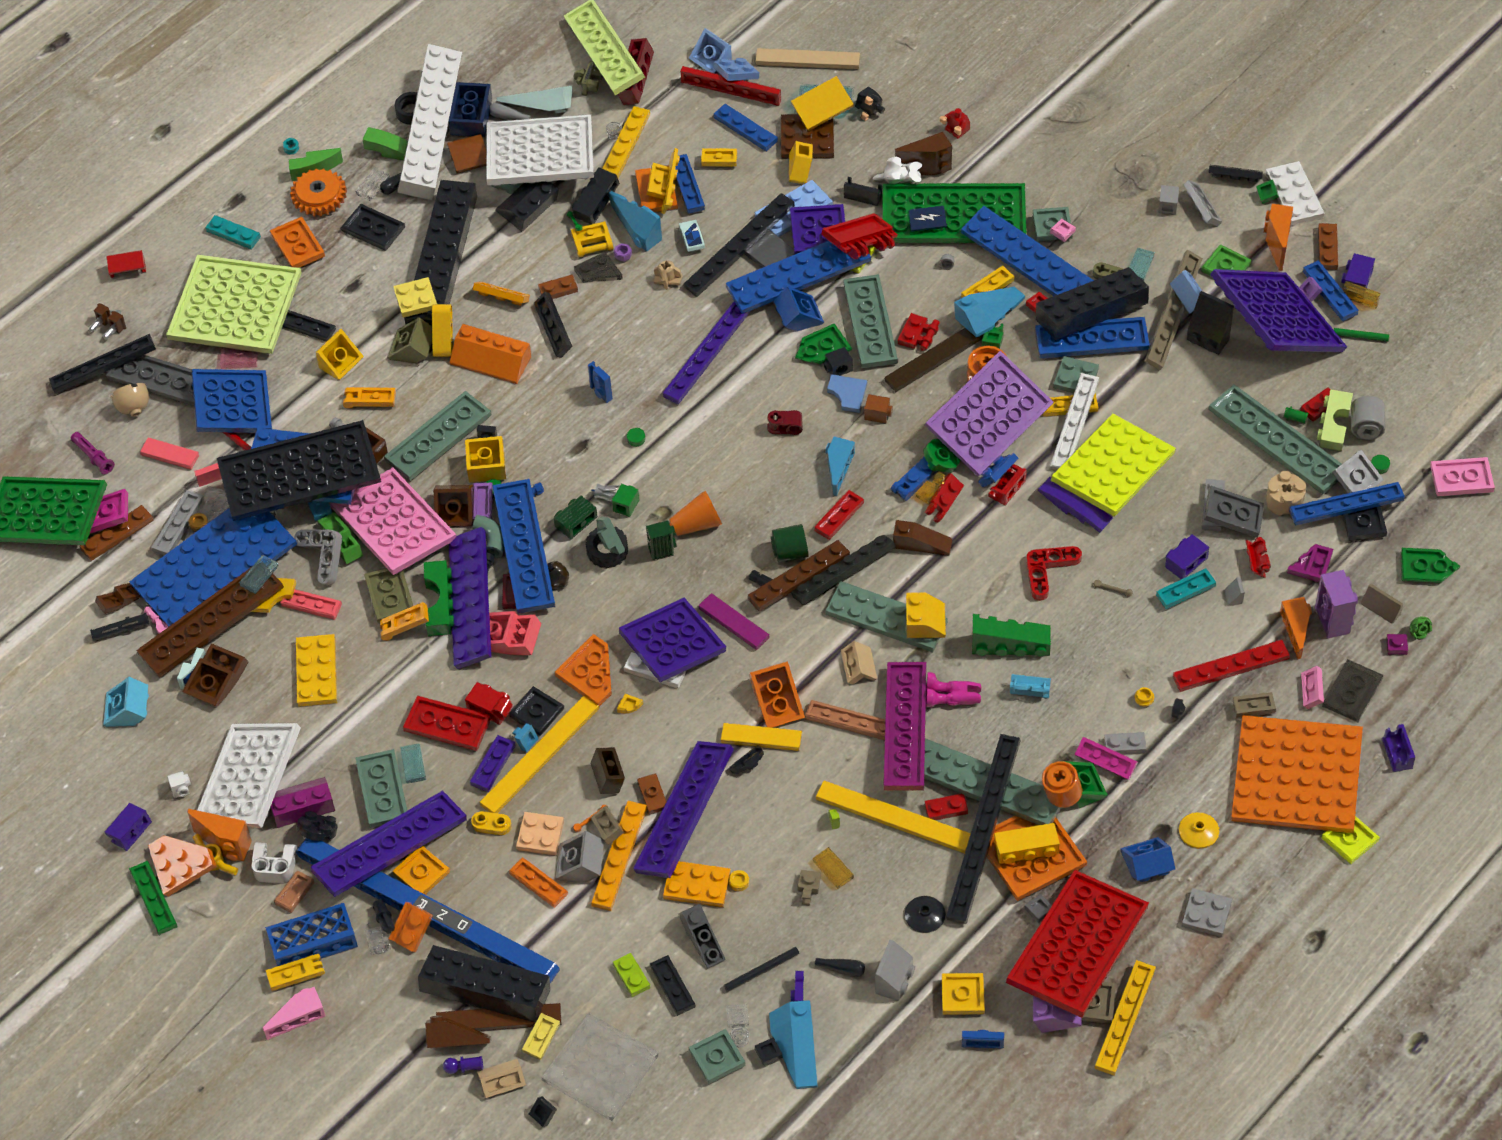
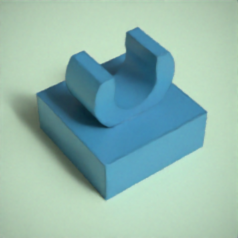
(525, 737)

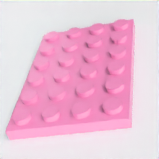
(395, 522)

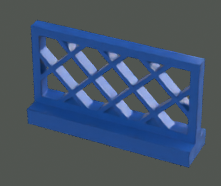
(325, 946)

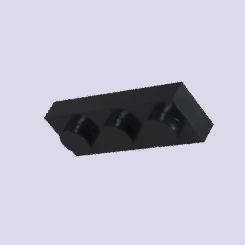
(1235, 173)

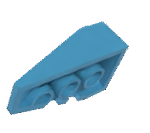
(640, 222)
(982, 310)
(794, 1036)

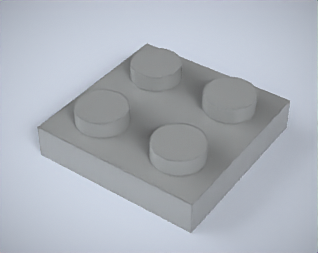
(1357, 473)
(1207, 912)

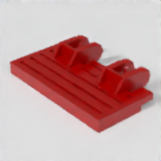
(857, 234)

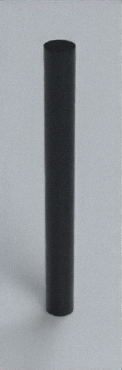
(761, 969)

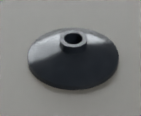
(927, 921)

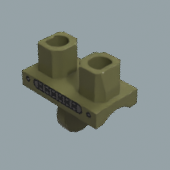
(586, 77)

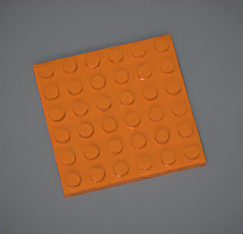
(1297, 774)

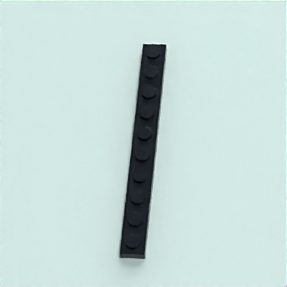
(983, 829)

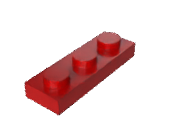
(839, 515)

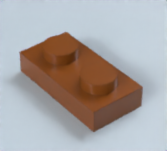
(559, 287)

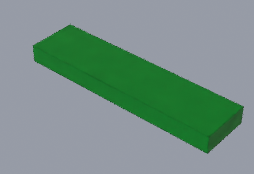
(153, 897)

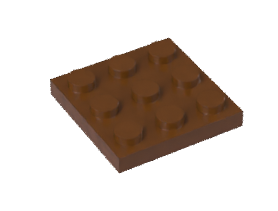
(820, 137)

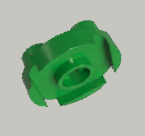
(940, 457)

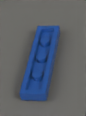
(745, 127)
(688, 186)
(1331, 291)

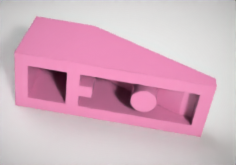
(298, 1011)

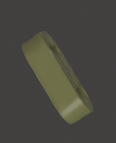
(1107, 269)

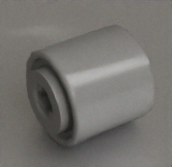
(1368, 418)

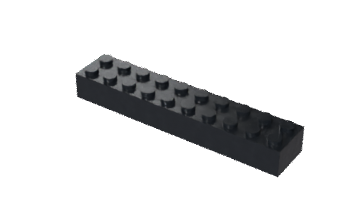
(445, 241)

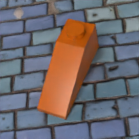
(1296, 617)

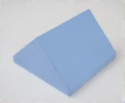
(710, 49)
(1186, 290)

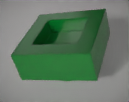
(1267, 191)

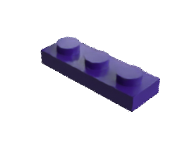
(492, 763)

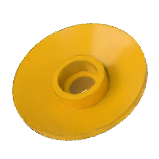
(1198, 837)

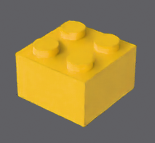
(485, 459)

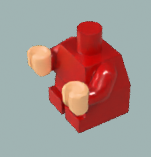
(957, 123)

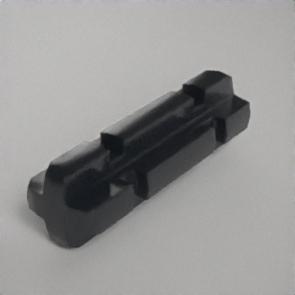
(761, 579)

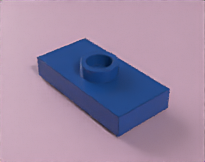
(983, 1039)

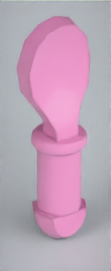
(160, 625)

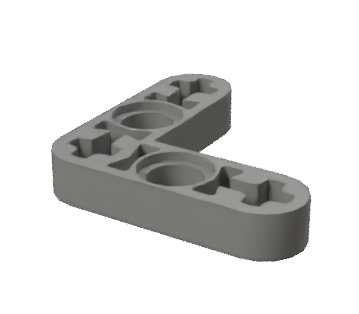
(327, 547)

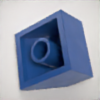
(797, 309)
(1148, 859)

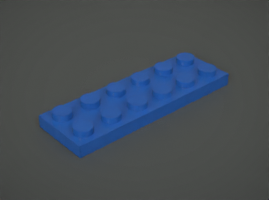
(1101, 338)

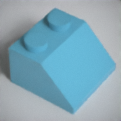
(126, 703)

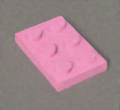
(1462, 476)

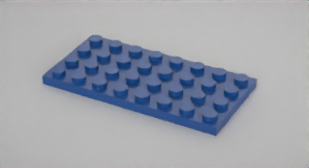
(209, 562)

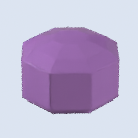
(622, 252)

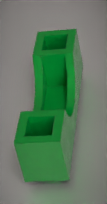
(437, 579)

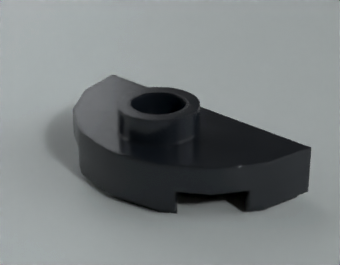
(748, 761)

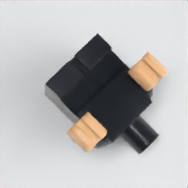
(869, 102)

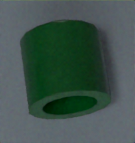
(789, 543)

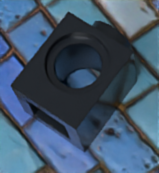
(838, 362)

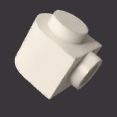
(179, 784)

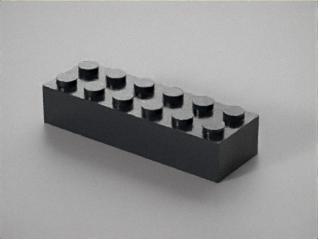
(1092, 303)
(484, 983)

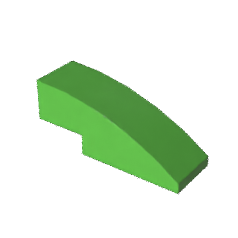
(387, 143)
(315, 160)
(350, 547)

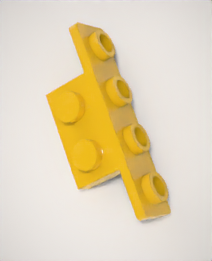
(661, 181)

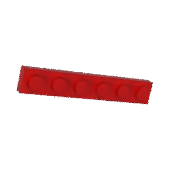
(736, 87)
(1231, 665)

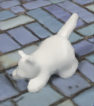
(897, 172)

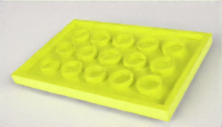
(1113, 464)

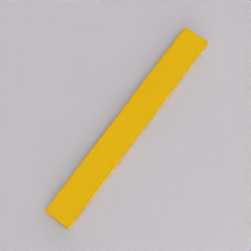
(539, 755)
(893, 816)

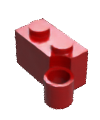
(489, 701)

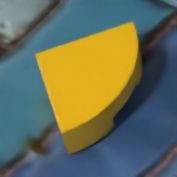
(629, 704)

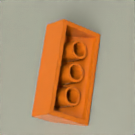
(490, 353)

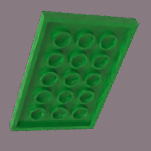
(48, 509)

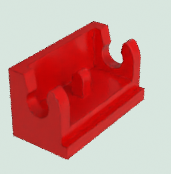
(126, 262)
(1008, 485)

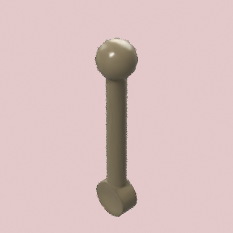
(1097, 584)

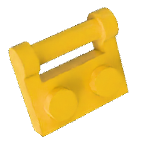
(592, 234)

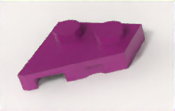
(1312, 563)

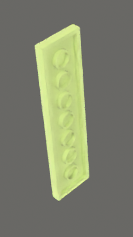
(604, 46)

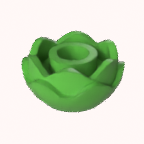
(1420, 627)

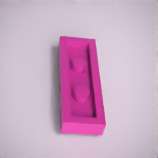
(1106, 758)

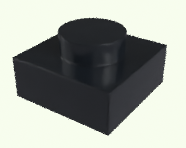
(486, 431)
(768, 1051)
(542, 1111)

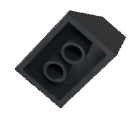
(528, 203)

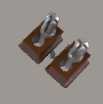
(104, 316)

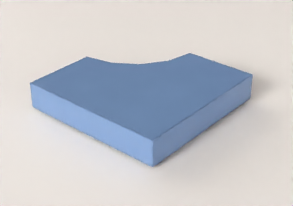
(849, 391)

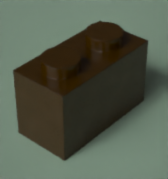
(607, 770)

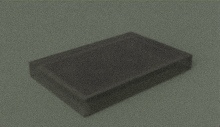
(1352, 690)

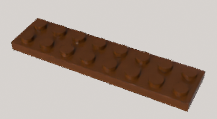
(204, 623)

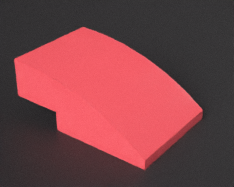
(513, 633)

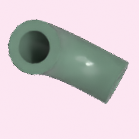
(493, 535)

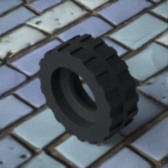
(605, 559)

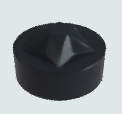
(1178, 708)

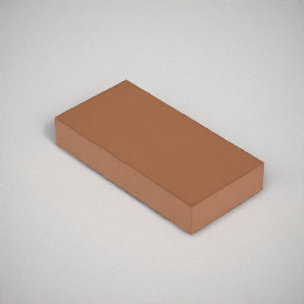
(294, 891)

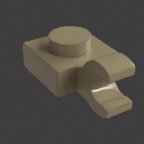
(808, 884)

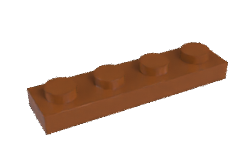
(114, 535)

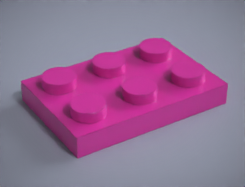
(111, 511)

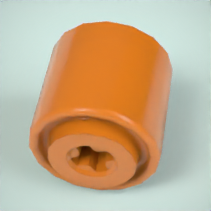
(1062, 784)

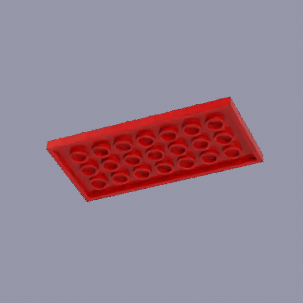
(1077, 943)

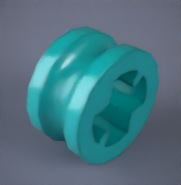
(291, 141)

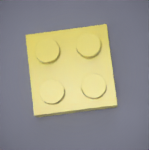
(415, 297)

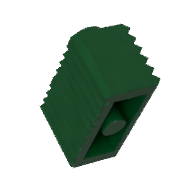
(575, 517)
(661, 540)

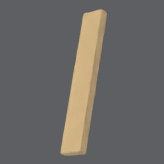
(808, 58)

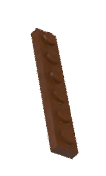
(797, 575)

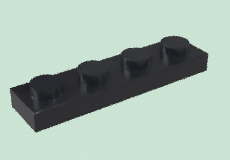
(553, 325)

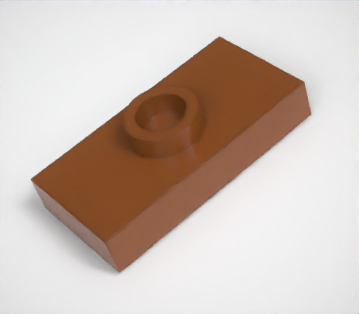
(652, 793)

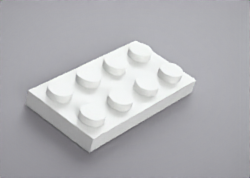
(1296, 191)

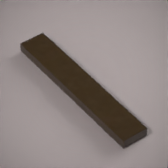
(931, 359)

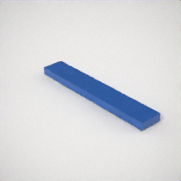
(1346, 503)

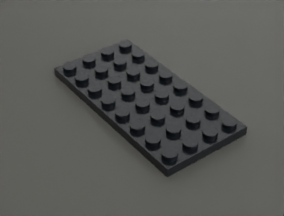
(298, 470)

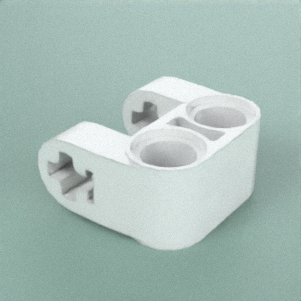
(273, 864)

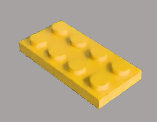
(316, 670)

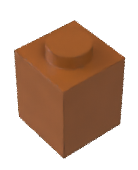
(877, 409)

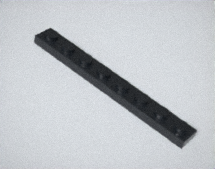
(739, 244)

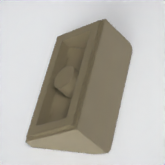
(1382, 604)

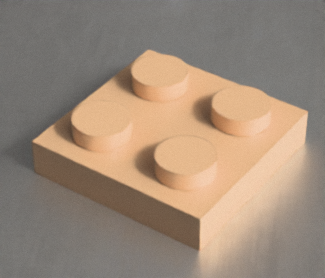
(540, 833)

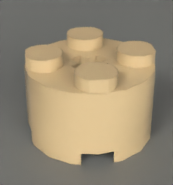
(1285, 491)

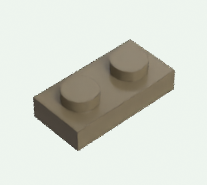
(1254, 704)
(607, 825)

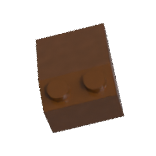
(932, 152)

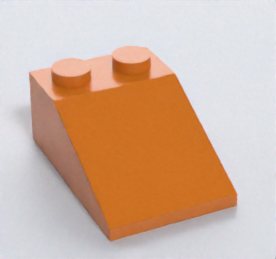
(1278, 231)
(776, 695)
(226, 832)

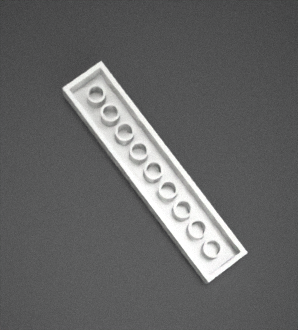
(429, 122)

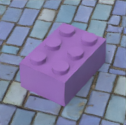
(1336, 603)

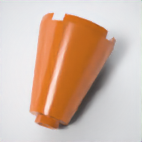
(695, 516)

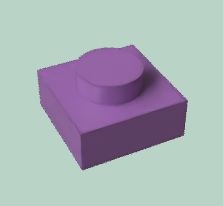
(1310, 289)

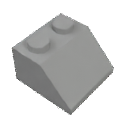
(580, 858)
(894, 972)

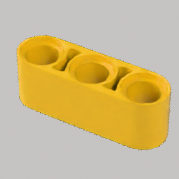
(442, 330)

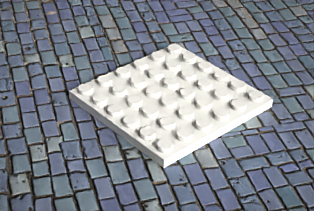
(539, 150)

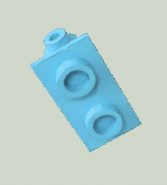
(1030, 685)

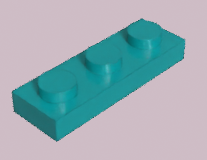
(233, 232)
(1186, 588)

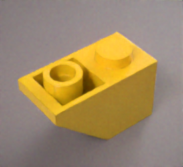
(800, 162)

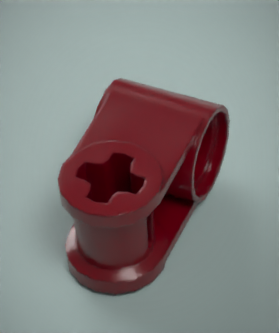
(787, 422)

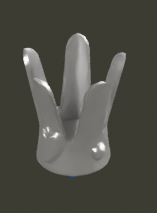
(605, 492)

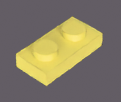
(541, 1036)

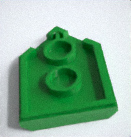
(817, 344)
(1426, 565)

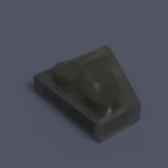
(597, 269)

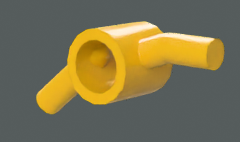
(219, 859)

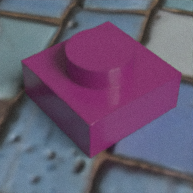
(1397, 644)

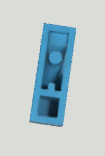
(840, 456)

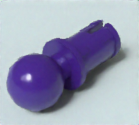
(451, 1065)

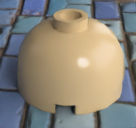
(131, 399)

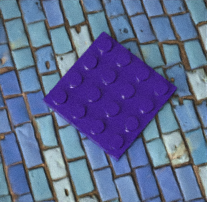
(672, 639)

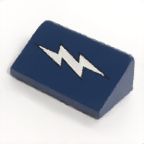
(927, 218)

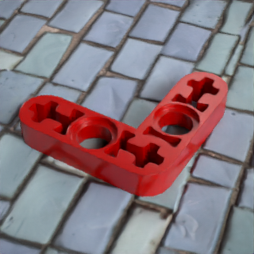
(1040, 566)

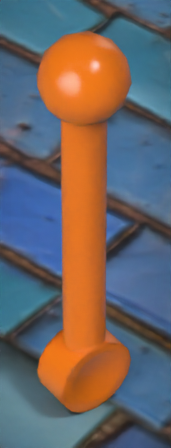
(577, 827)

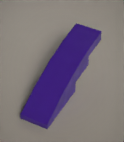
(1073, 504)

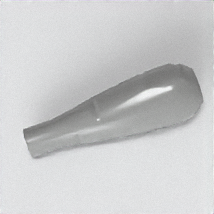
(504, 112)

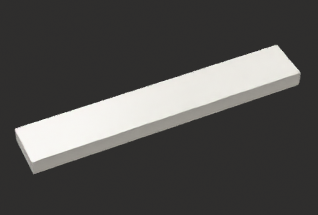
(1075, 420)

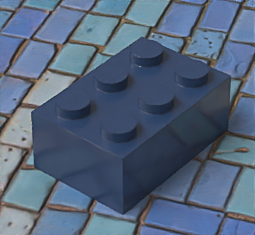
(470, 109)

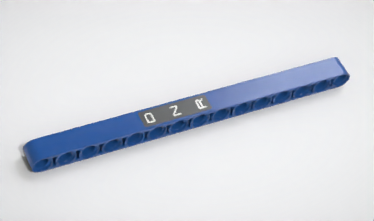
(444, 918)

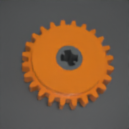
(318, 192)

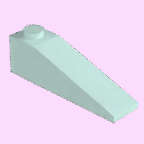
(549, 99)

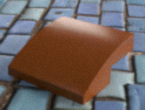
(468, 153)

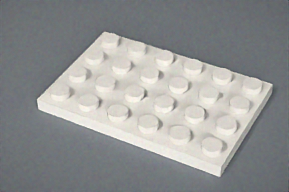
(249, 771)

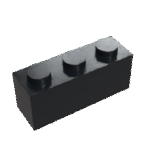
(595, 196)

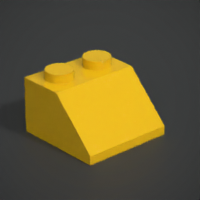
(924, 616)

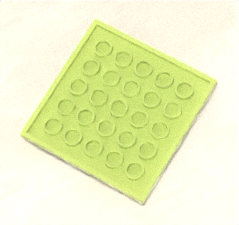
(234, 304)

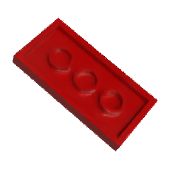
(447, 723)

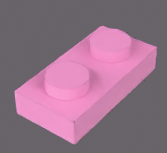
(1312, 687)

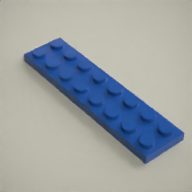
(1023, 253)
(795, 271)
(523, 546)

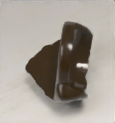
(563, 579)

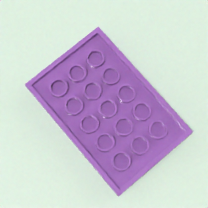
(989, 413)

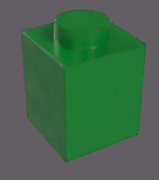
(625, 500)

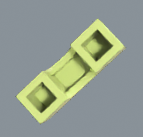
(1337, 405)

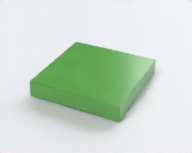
(1225, 259)

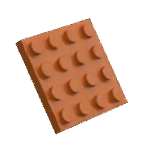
(1030, 876)

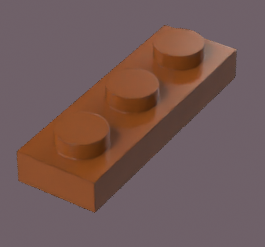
(1328, 245)

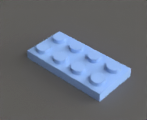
(806, 195)

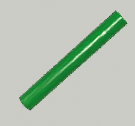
(1362, 334)

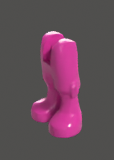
(958, 692)

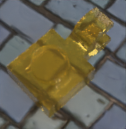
(928, 489)

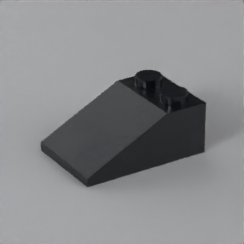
(1210, 323)

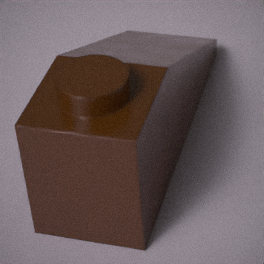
(919, 538)
(449, 1033)

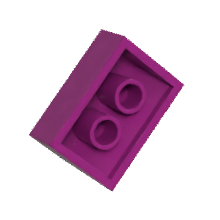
(294, 801)

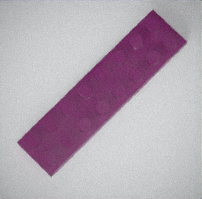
(905, 726)

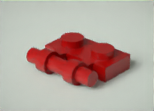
(913, 329)

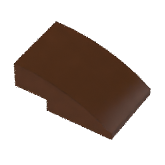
(215, 675)

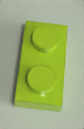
(631, 974)

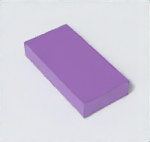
(482, 499)

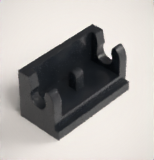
(862, 193)

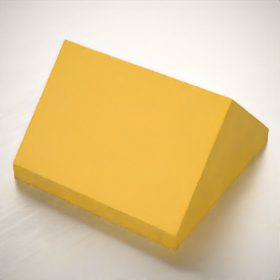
(338, 355)

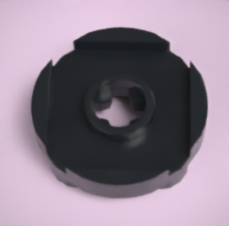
(317, 826)

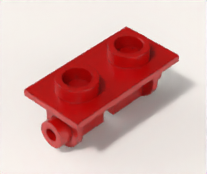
(1259, 563)

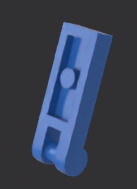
(913, 480)

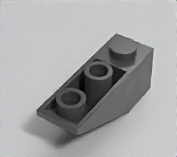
(701, 935)

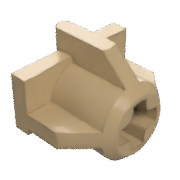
(667, 274)

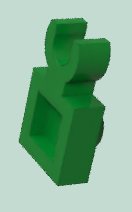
(994, 337)

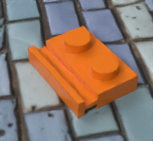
(410, 926)

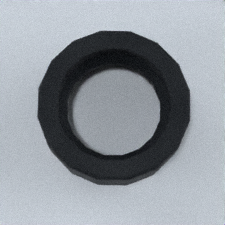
(400, 102)

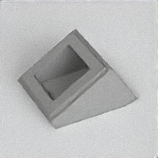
(1235, 592)

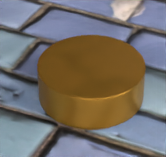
(197, 521)

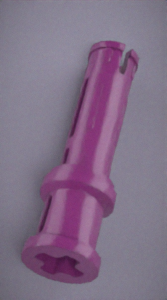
(97, 457)

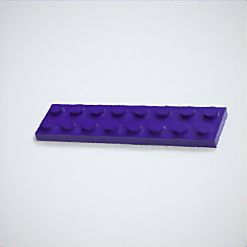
(470, 598)
(683, 809)
(388, 843)

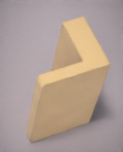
(858, 662)
(501, 1078)

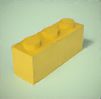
(1026, 843)

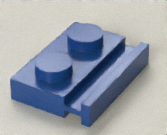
(600, 381)
(1000, 466)

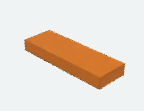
(538, 882)

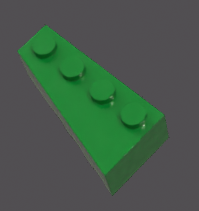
(1009, 637)

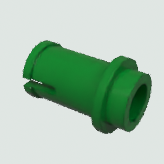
(1295, 415)

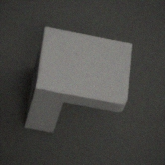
(1168, 199)

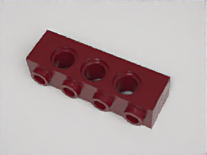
(642, 54)

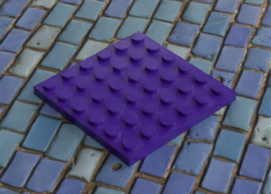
(1278, 311)

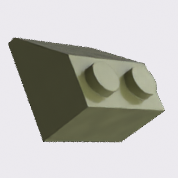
(412, 342)

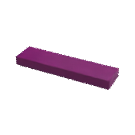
(734, 621)

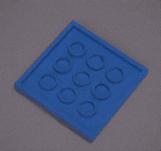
(231, 400)

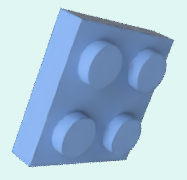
(736, 69)

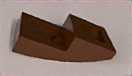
(119, 598)

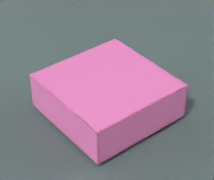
(1062, 230)

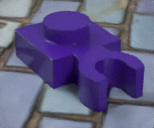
(798, 993)

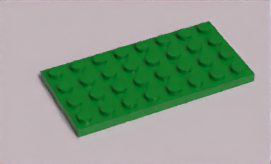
(960, 205)

